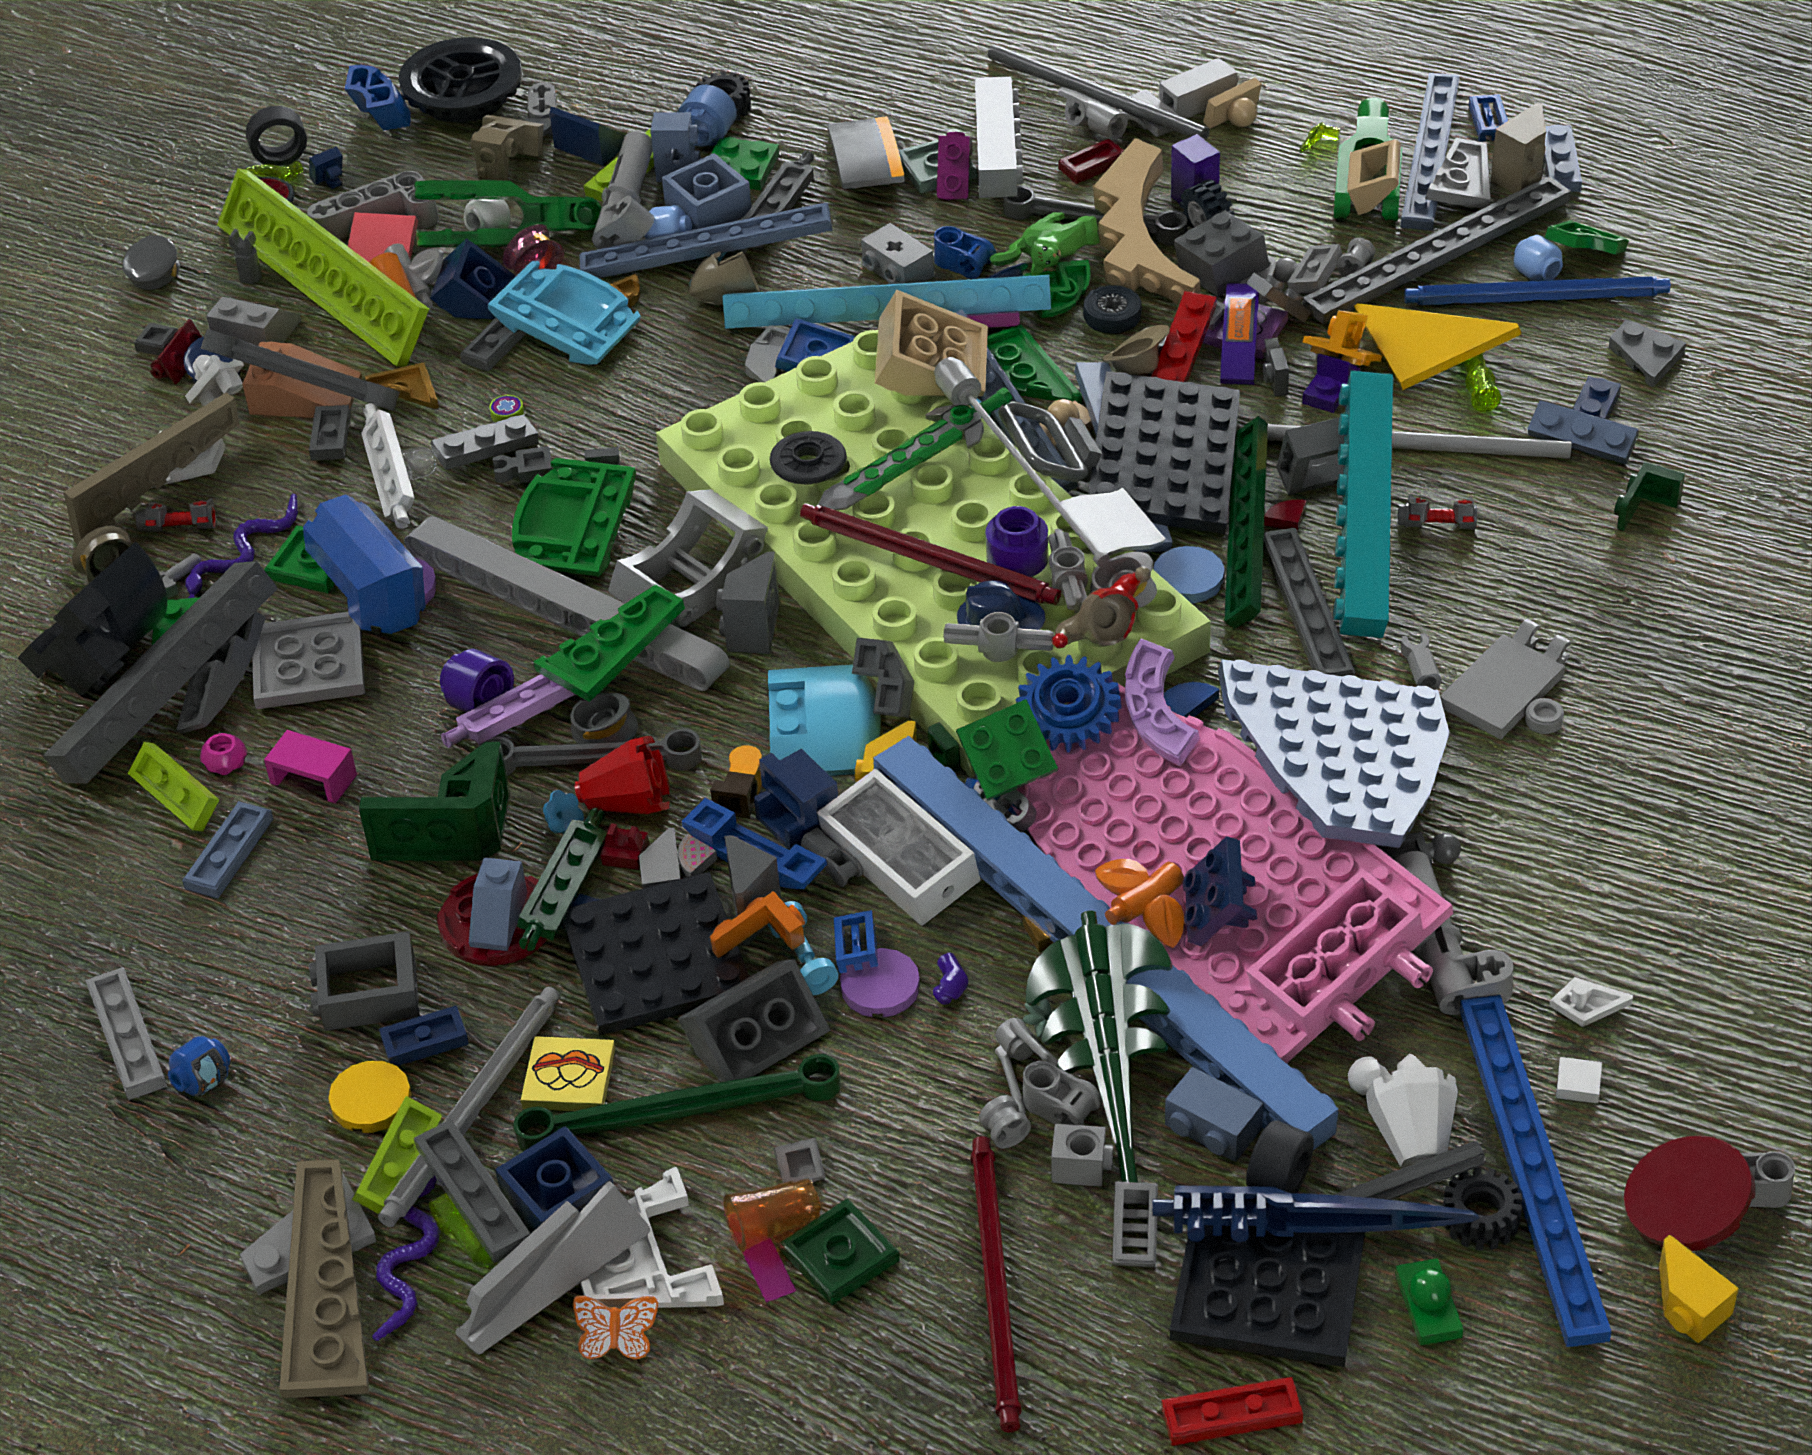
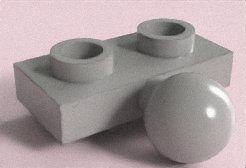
(1312, 270)

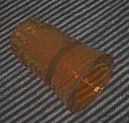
(770, 1211)

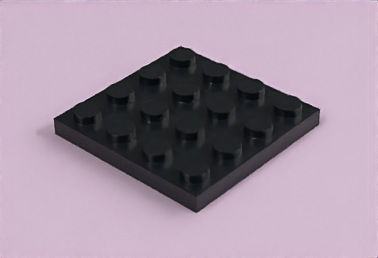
(651, 952)
(1270, 1294)

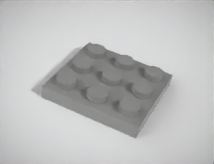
(308, 661)

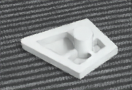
(1588, 1002)

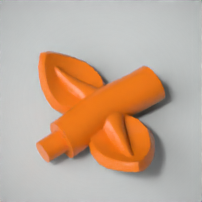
(1145, 896)

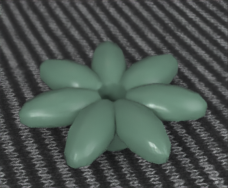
(1039, 1016)

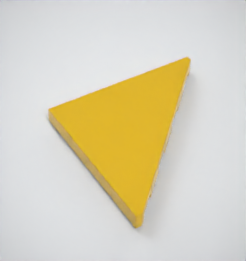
(1428, 343)

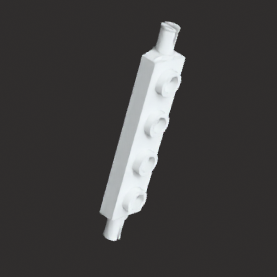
(387, 465)

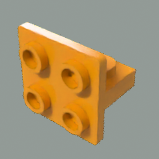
(1345, 337)

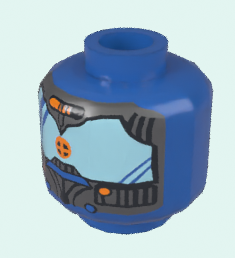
(198, 1066)

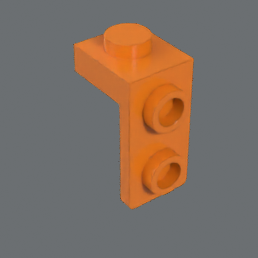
(761, 911)

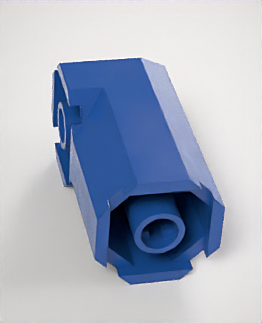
(366, 564)

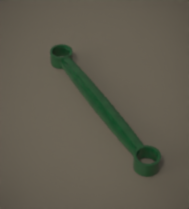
(684, 1102)

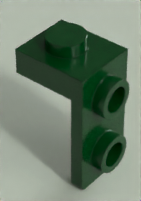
(1650, 483)

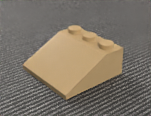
(920, 335)

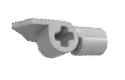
(1098, 116)

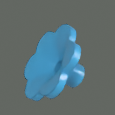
(561, 810)

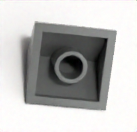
(751, 875)

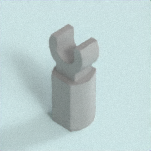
(1421, 662)

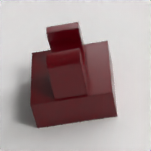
(624, 847)

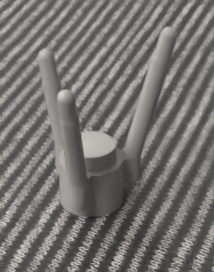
(1018, 1043)

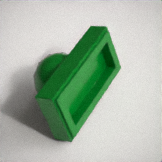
(1429, 1301)

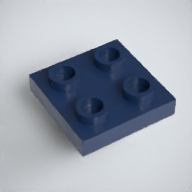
(1216, 893)

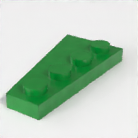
(611, 644)

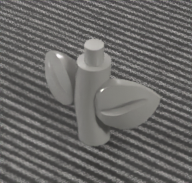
(421, 271)

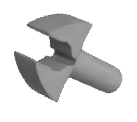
(177, 572)

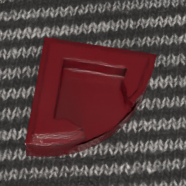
(1286, 514)

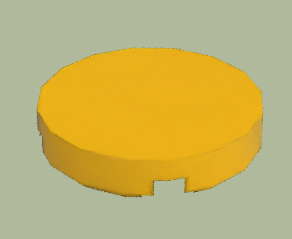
(368, 1095)

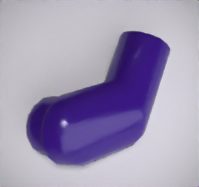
(953, 982)

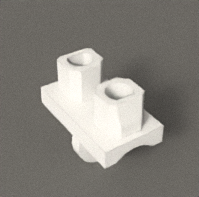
(213, 378)

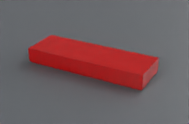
(1231, 1411)

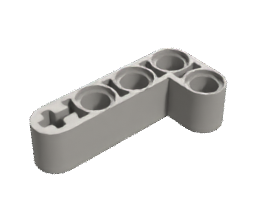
(386, 196)

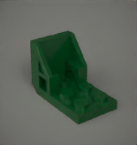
(447, 824)

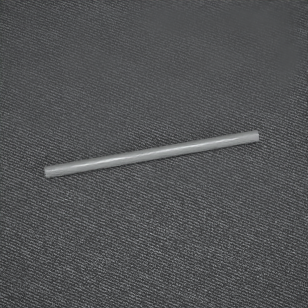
(1461, 443)

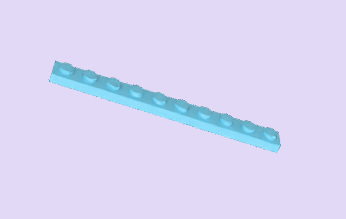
(869, 302)

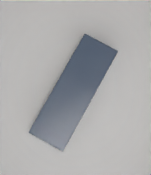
(228, 849)

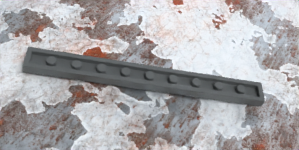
(1436, 249)

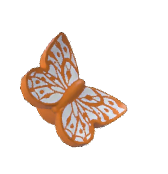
(614, 1326)

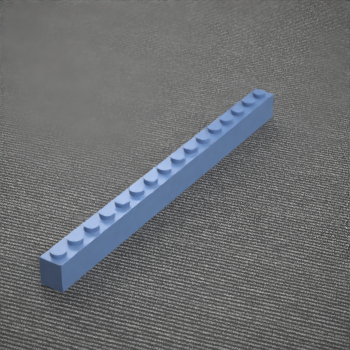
(1054, 901)

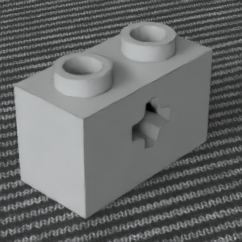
(897, 256)

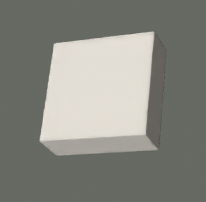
(1579, 1080)

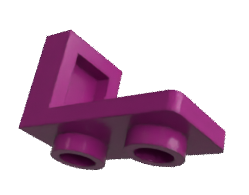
(953, 166)

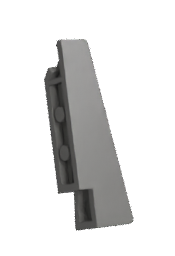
(549, 1265)

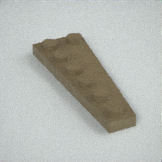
(121, 483)
(322, 1314)

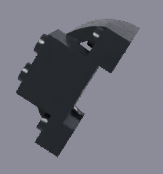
(101, 623)

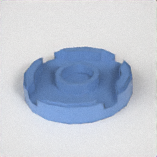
(1192, 572)

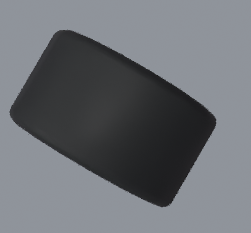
(1280, 1158)

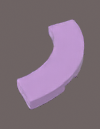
(1147, 705)

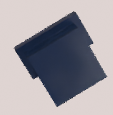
(793, 796)

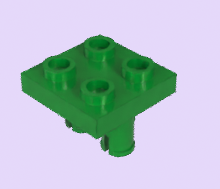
(1006, 750)

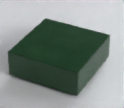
(943, 747)

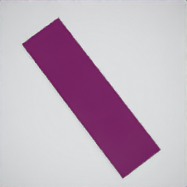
(768, 1270)

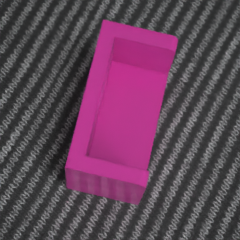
(313, 760)

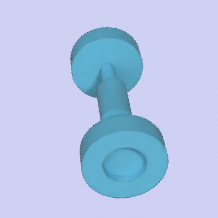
(818, 973)

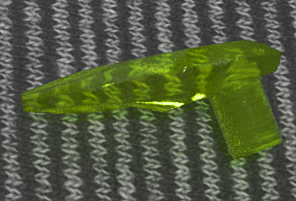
(1317, 132)
(268, 170)

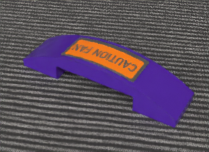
(1239, 334)

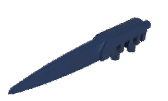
(1287, 1212)

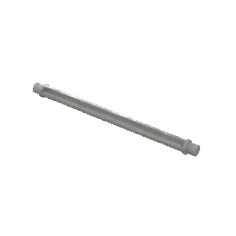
(473, 1100)

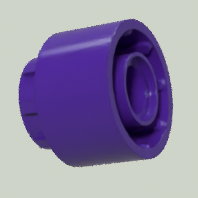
(1018, 541)
(474, 679)

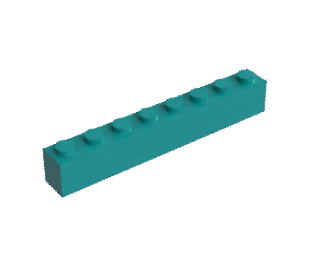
(1365, 505)

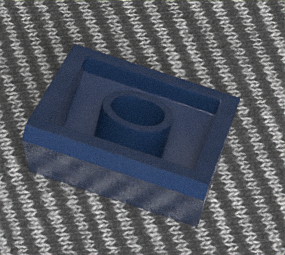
(584, 137)

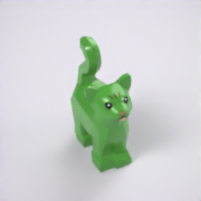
(1049, 241)

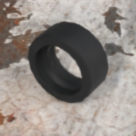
(268, 118)

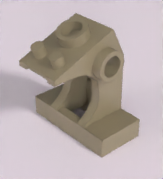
(502, 139)

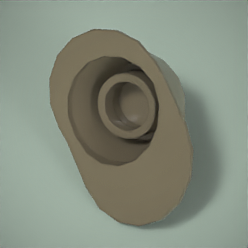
(1139, 352)

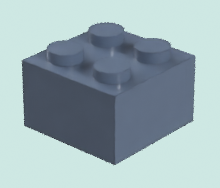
(708, 192)

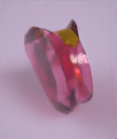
(532, 245)

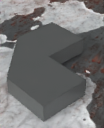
(895, 682)

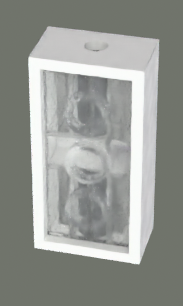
(900, 846)

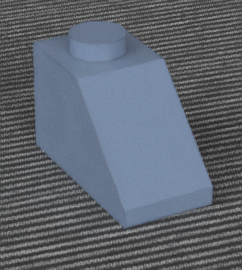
(496, 903)

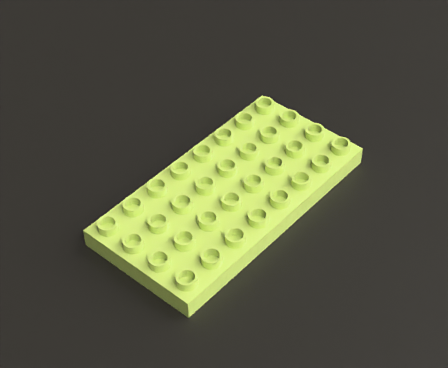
(945, 501)

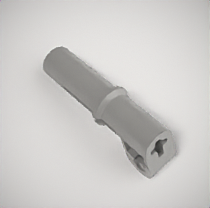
(622, 215)
(1452, 970)

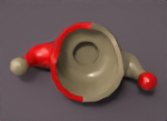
(1104, 614)

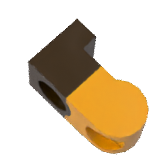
(741, 782)

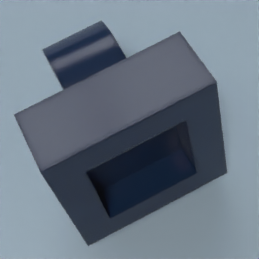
(326, 167)

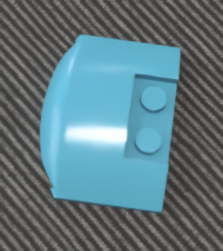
(565, 311)
(824, 714)

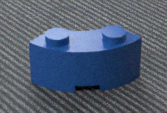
(378, 95)

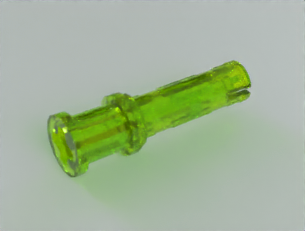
(1481, 383)

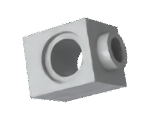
(1080, 1155)

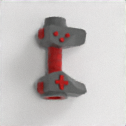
(1418, 511)
(155, 516)

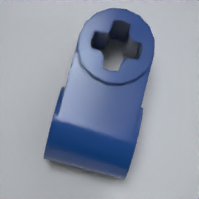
(959, 252)

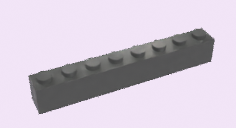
(160, 672)

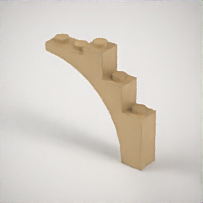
(1133, 254)

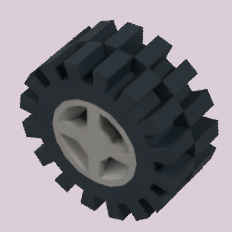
(1203, 202)

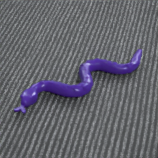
(194, 581)
(404, 1254)

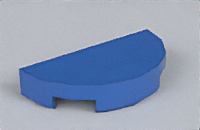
(1190, 698)

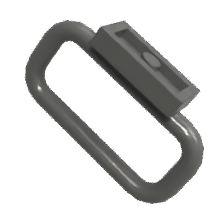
(1072, 442)

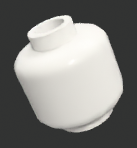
(486, 214)

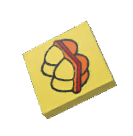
(568, 1073)

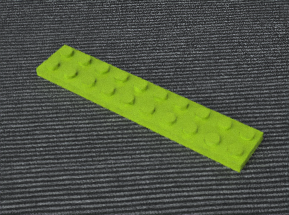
(325, 268)

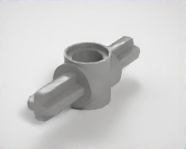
(1067, 569)
(998, 637)

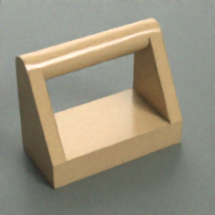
(1363, 165)

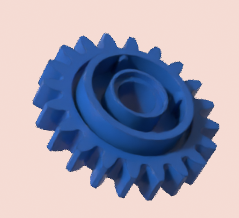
(1093, 698)

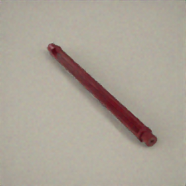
(928, 553)
(1008, 1404)

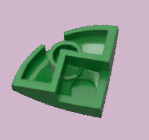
(1066, 286)

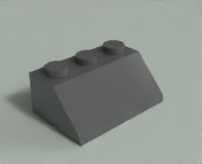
(755, 1022)

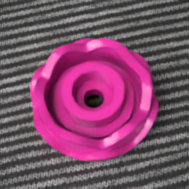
(223, 753)

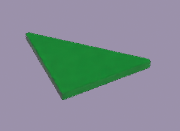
(1030, 366)

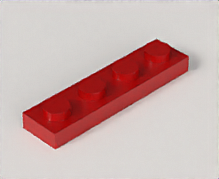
(1185, 337)

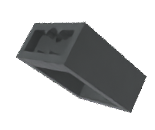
(1310, 456)
(369, 1005)

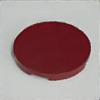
(454, 928)
(1689, 1191)

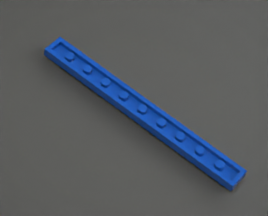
(1535, 1173)

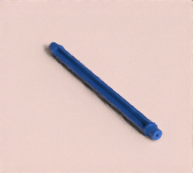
(1537, 290)

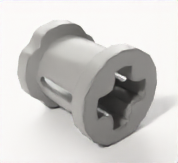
(1358, 255)

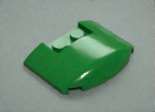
(573, 515)

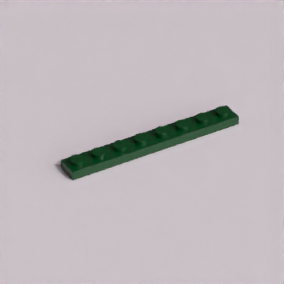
(1246, 524)

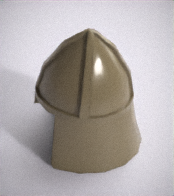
(720, 278)

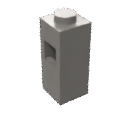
(1191, 90)

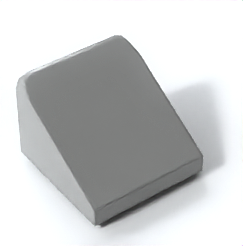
(799, 1161)

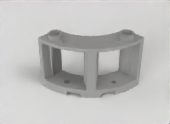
(645, 568)

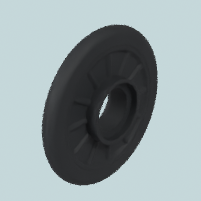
(828, 462)

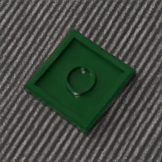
(839, 1251)

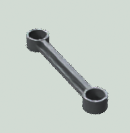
(1165, 226)
(300, 369)
(592, 752)

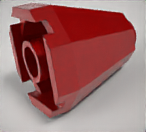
(626, 780)

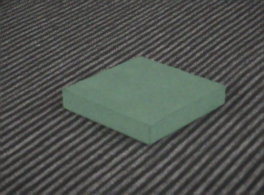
(921, 165)

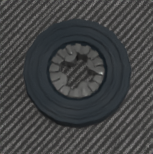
(1112, 309)

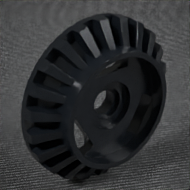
(488, 73)

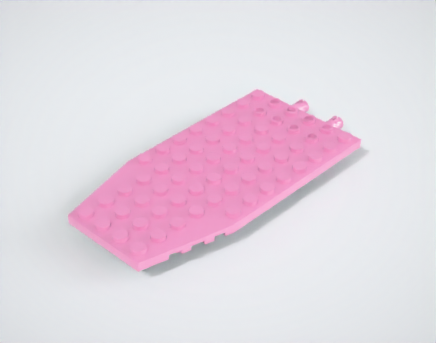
(1325, 907)

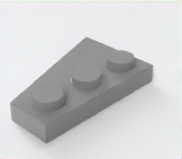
(1463, 176)
(270, 1254)

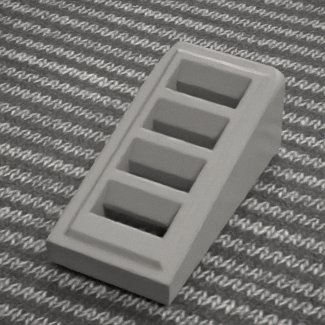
(1134, 1194)

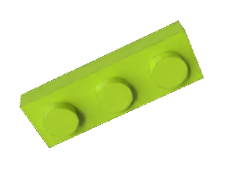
(173, 786)
(395, 1153)

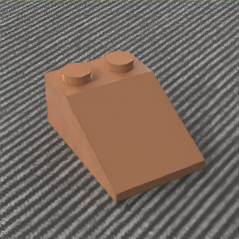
(281, 395)

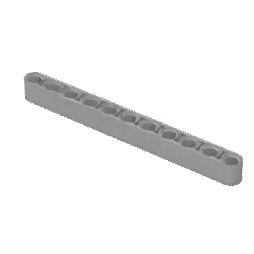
(557, 598)

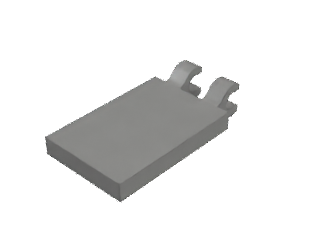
(1506, 680)

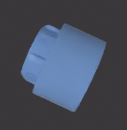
(711, 112)

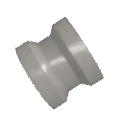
(1004, 1121)

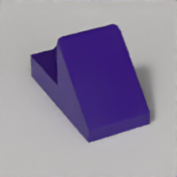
(1325, 387)

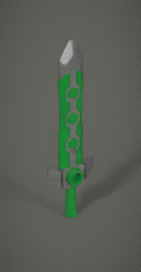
(950, 426)

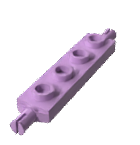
(506, 711)

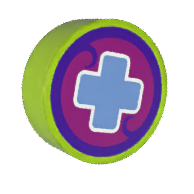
(506, 407)

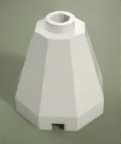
(1414, 1112)

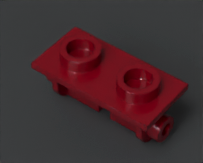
(171, 359)

